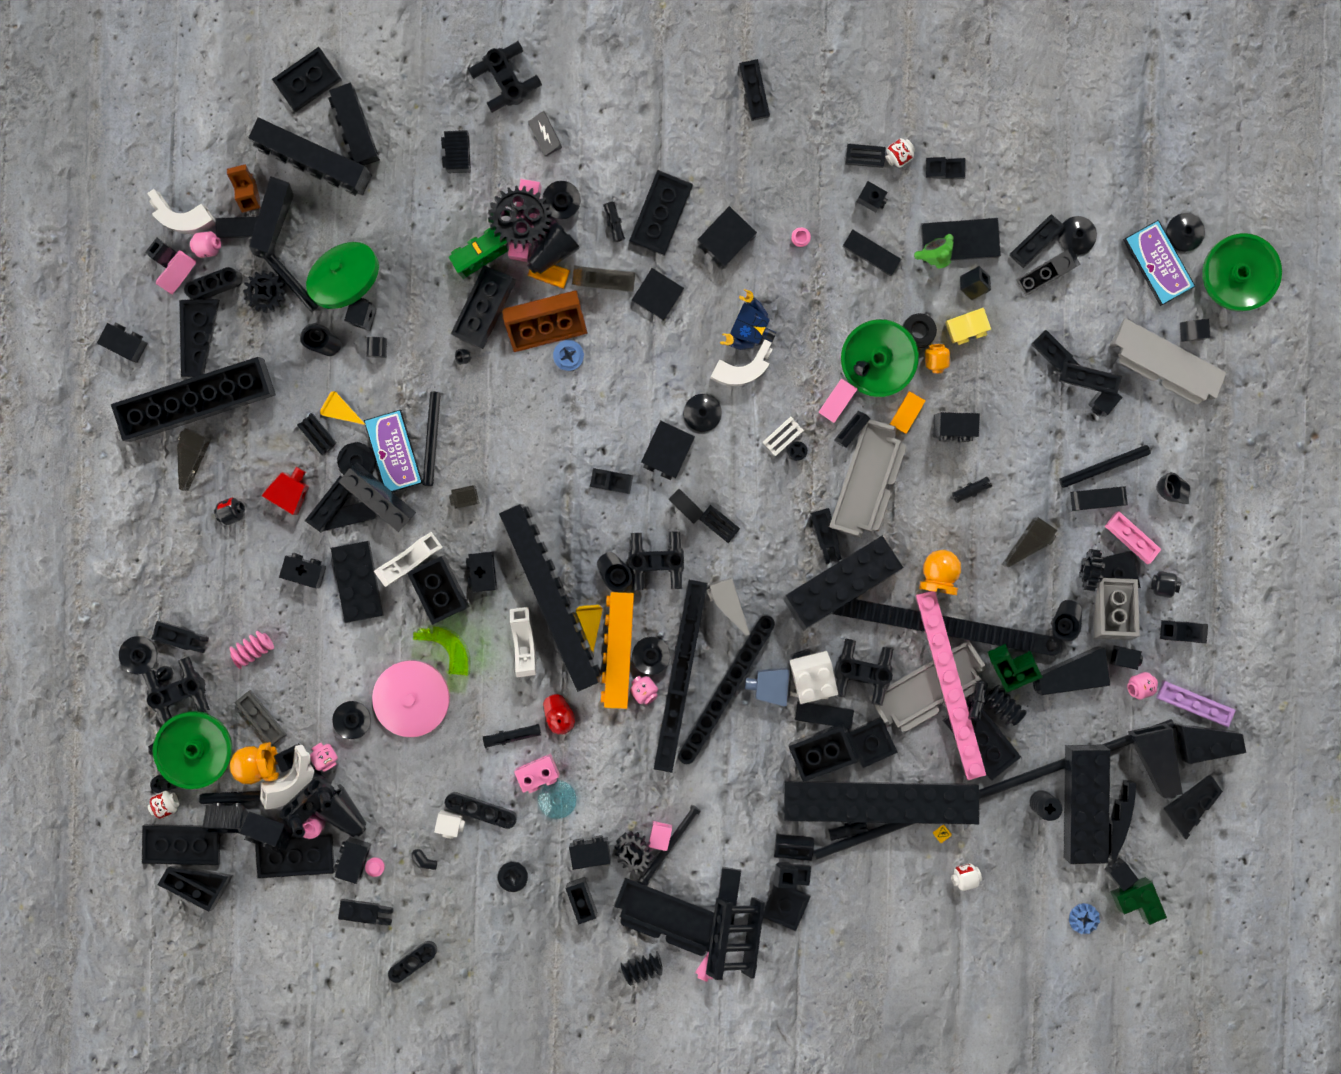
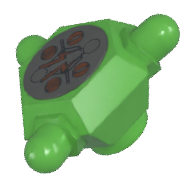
(937, 252)

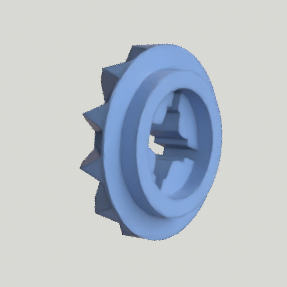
(559, 353)
(1080, 911)

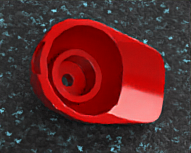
(557, 709)

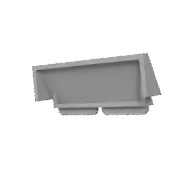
(1161, 359)
(866, 483)
(920, 694)

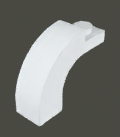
(192, 222)
(739, 376)
(408, 560)
(523, 642)
(280, 792)

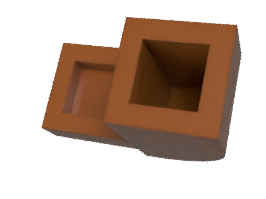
(244, 188)

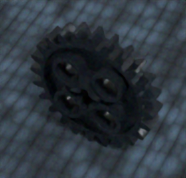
(508, 229)

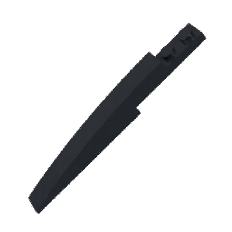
(680, 676)

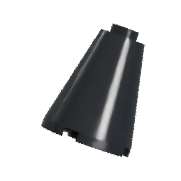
(552, 249)
(343, 814)

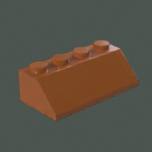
(544, 321)

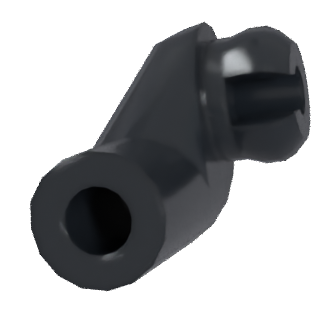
(422, 861)

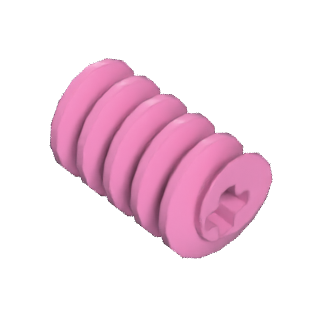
(250, 650)

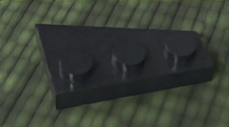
(1190, 806)

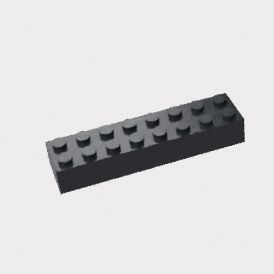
(193, 399)

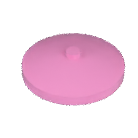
(411, 698)

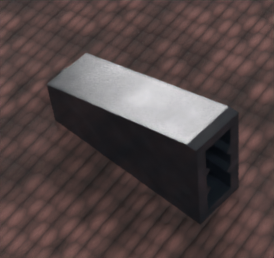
(271, 217)
(1077, 673)
(1158, 754)

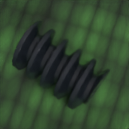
(1005, 706)
(1045, 805)
(642, 969)

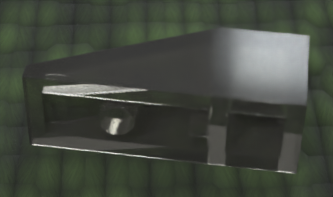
(603, 278)
(190, 453)
(1034, 538)

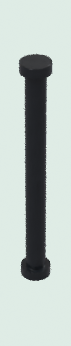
(673, 839)

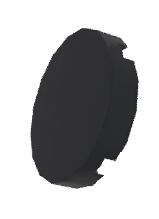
(347, 457)

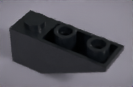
(1048, 271)

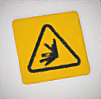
(942, 833)

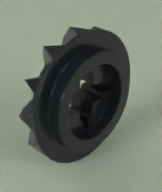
(507, 883)

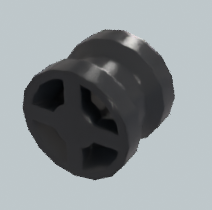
(799, 448)

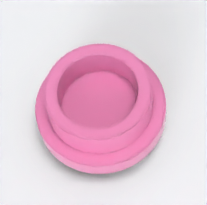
(800, 237)
(374, 867)

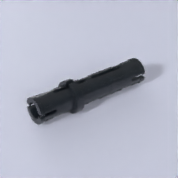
(512, 735)

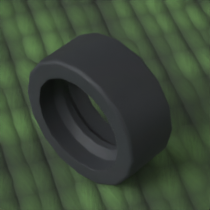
(686, 506)

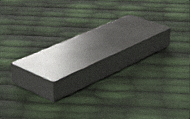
(260, 718)

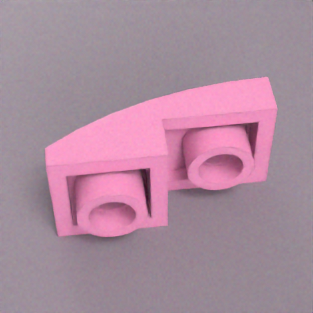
(176, 272)
(837, 400)

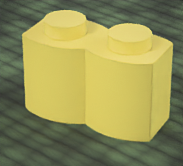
(968, 325)

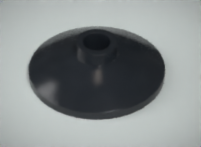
(564, 190)
(1177, 235)
(1069, 239)
(695, 420)
(129, 655)
(643, 662)
(342, 722)

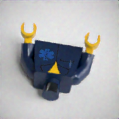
(749, 325)

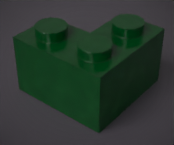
(1016, 671)
(1140, 896)

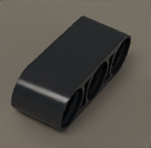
(203, 283)
(1098, 498)

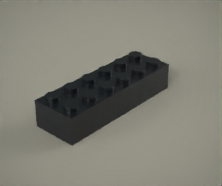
(309, 157)
(842, 583)
(1086, 804)

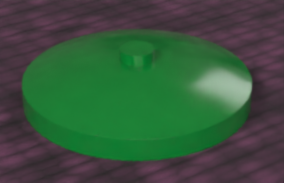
(1242, 272)
(342, 275)
(889, 351)
(192, 750)

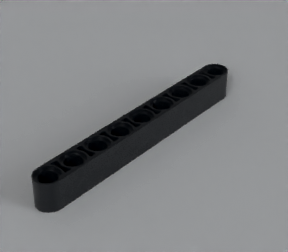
(734, 682)

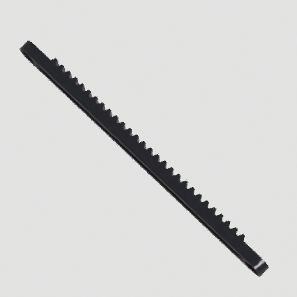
(954, 627)

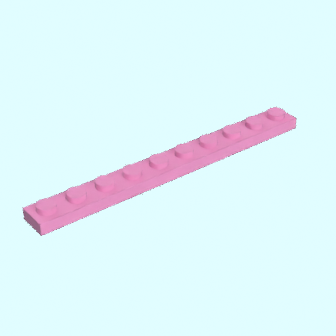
(950, 684)

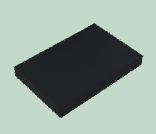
(306, 79)

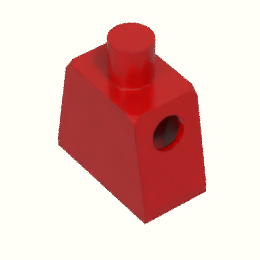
(288, 491)

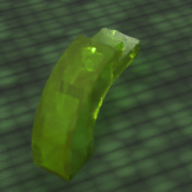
(455, 646)

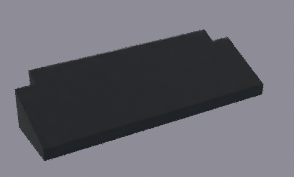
(660, 913)

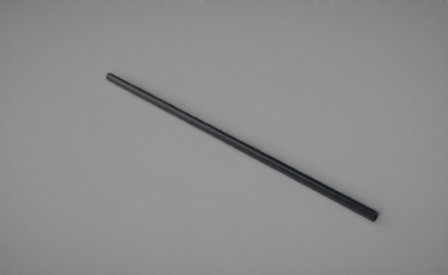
(983, 793)

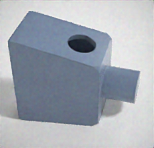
(770, 685)

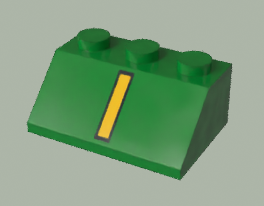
(478, 253)

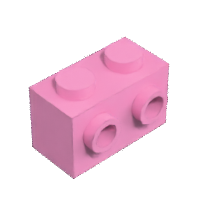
(537, 773)

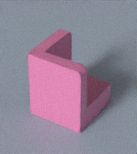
(660, 835)

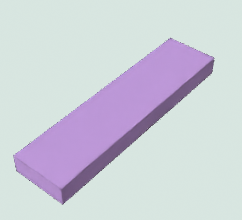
(1195, 704)

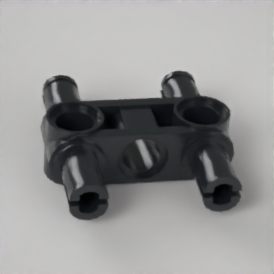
(504, 76)
(656, 560)
(864, 671)
(176, 691)
(307, 802)

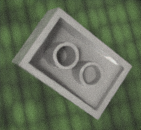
(726, 598)
(1117, 609)

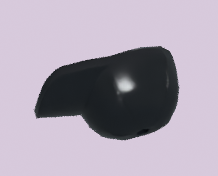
(320, 342)
(1173, 488)
(609, 567)
(1070, 615)

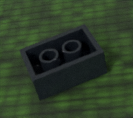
(438, 589)
(823, 752)

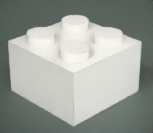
(813, 677)

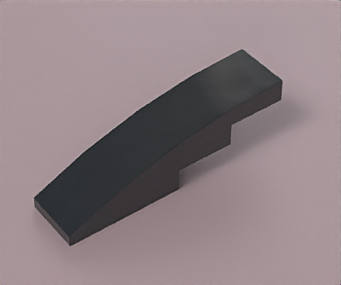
(1123, 815)

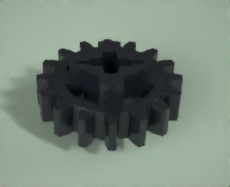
(259, 297)
(1092, 570)
(635, 853)

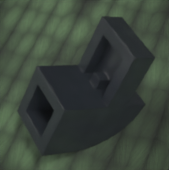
(1184, 631)
(791, 875)

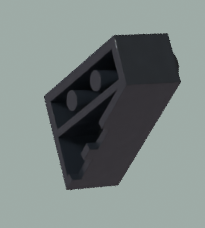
(1206, 744)
(195, 885)

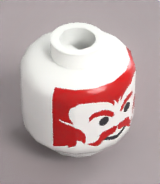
(900, 153)
(163, 804)
(966, 877)

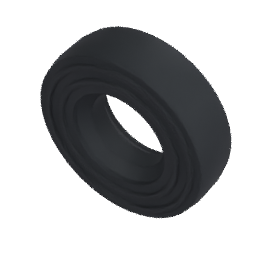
(930, 326)

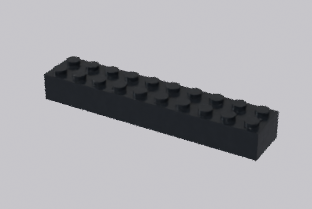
(550, 596)
(881, 802)

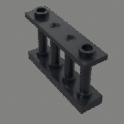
(719, 938)

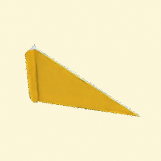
(337, 408)
(590, 621)

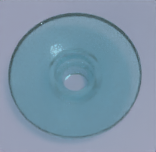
(557, 790)

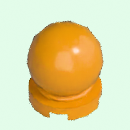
(941, 571)
(254, 764)

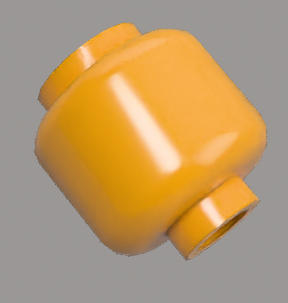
(937, 358)

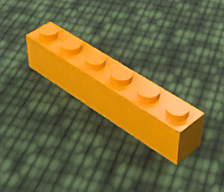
(618, 650)

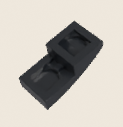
(945, 168)
(611, 481)

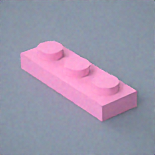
(1133, 537)

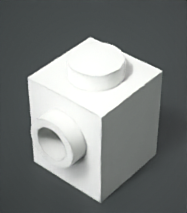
(449, 824)

